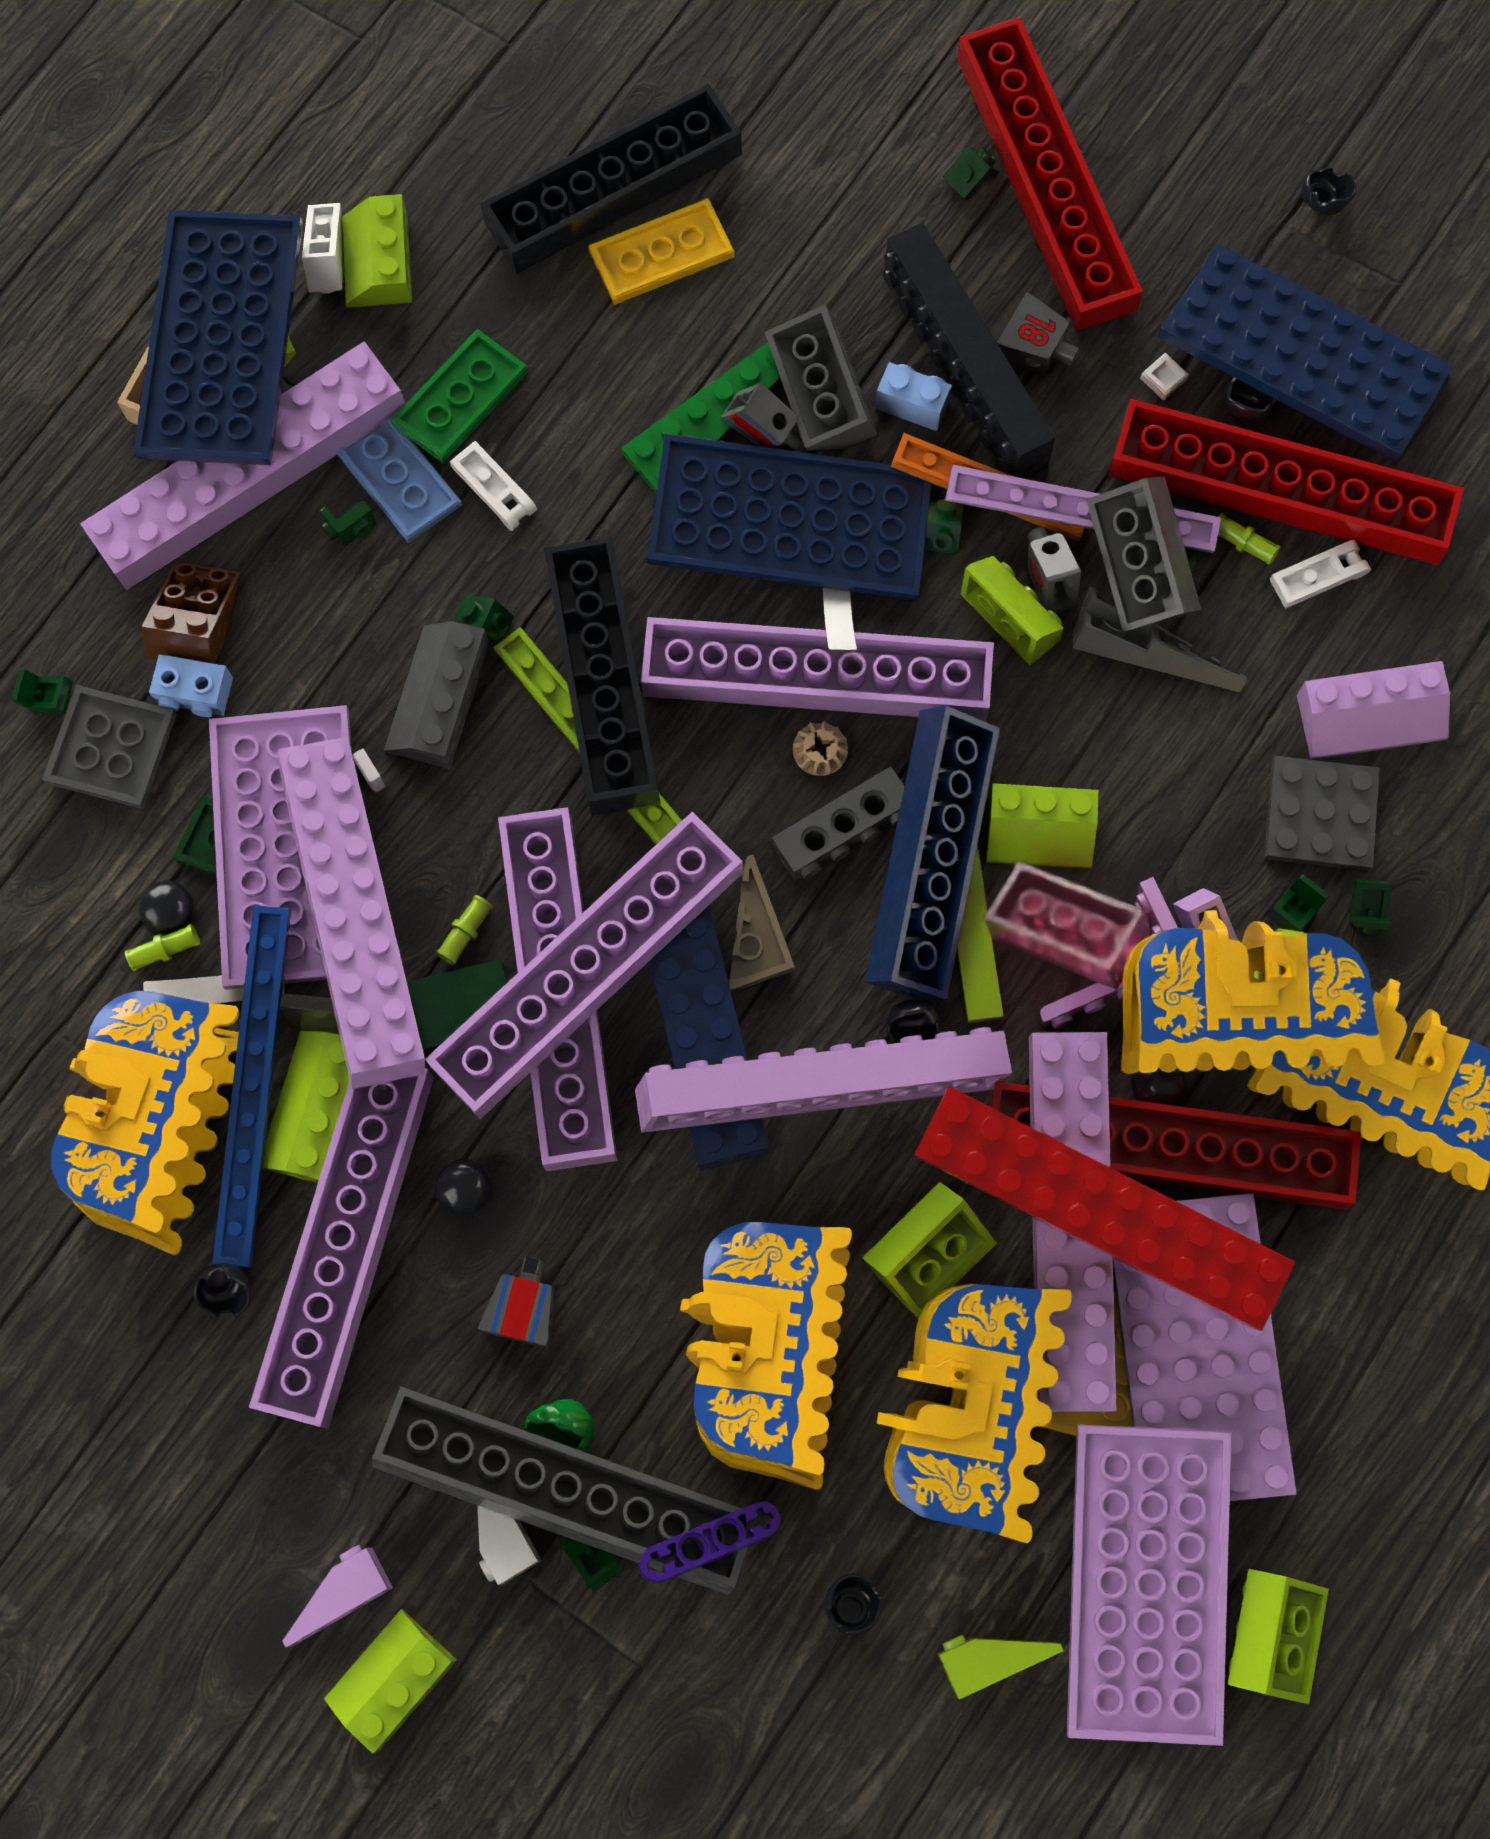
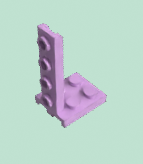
(1094, 997)

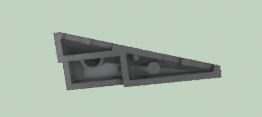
(1151, 647)

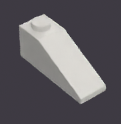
(323, 248)
(504, 1546)

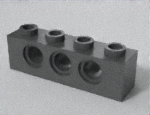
(802, 862)

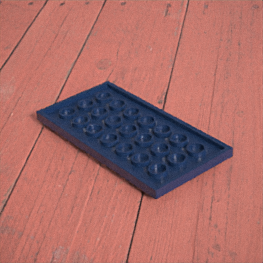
(219, 337)
(1306, 352)
(789, 517)

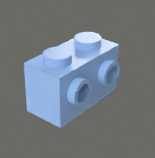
(913, 396)
(191, 685)

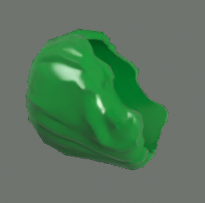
(562, 1422)

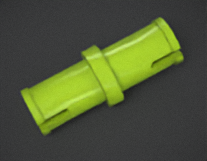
(1247, 540)
(464, 929)
(162, 947)

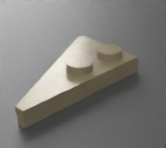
(759, 942)

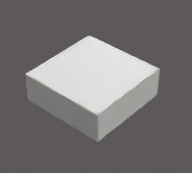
(1164, 376)
(368, 770)

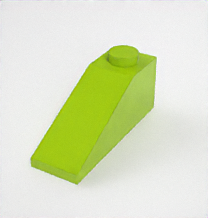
(982, 1662)

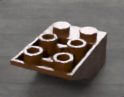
(191, 613)

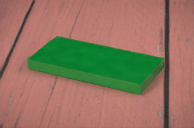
(459, 396)

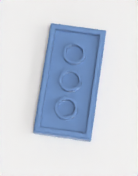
(400, 480)

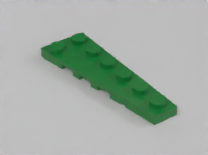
(701, 413)

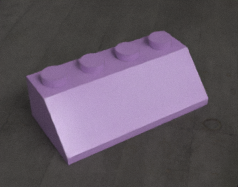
(1375, 710)

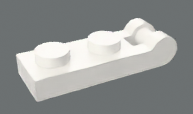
(492, 485)
(1319, 573)

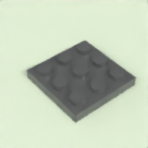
(109, 746)
(1322, 813)

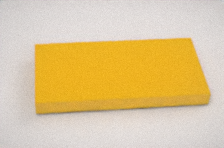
(661, 251)

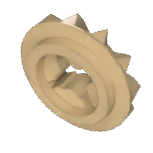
(814, 762)

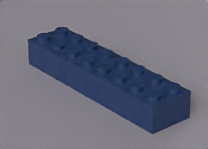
(933, 854)
(704, 1027)

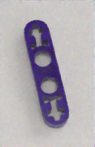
(707, 1537)

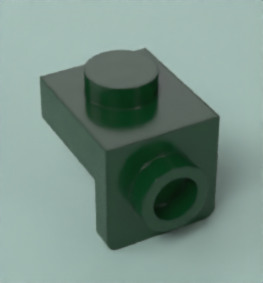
(970, 171)
(351, 525)
(943, 526)
(485, 614)
(42, 693)
(1298, 905)
(1371, 905)
(593, 1564)

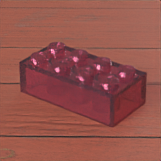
(1066, 924)

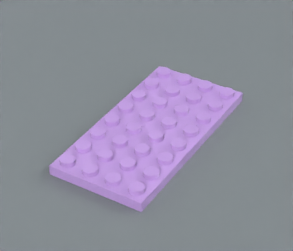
(256, 837)
(1205, 1368)
(1149, 1585)

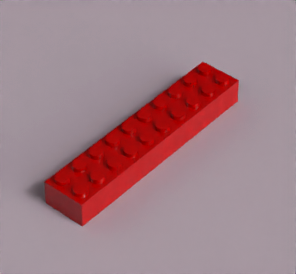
(1049, 174)
(1288, 482)
(1220, 1150)
(1105, 1209)

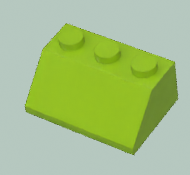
(377, 252)
(1011, 608)
(1042, 826)
(930, 1248)
(1278, 1636)
(389, 1681)

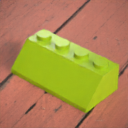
(308, 1107)

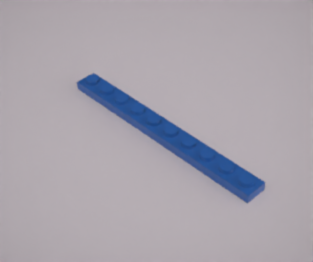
(252, 1086)

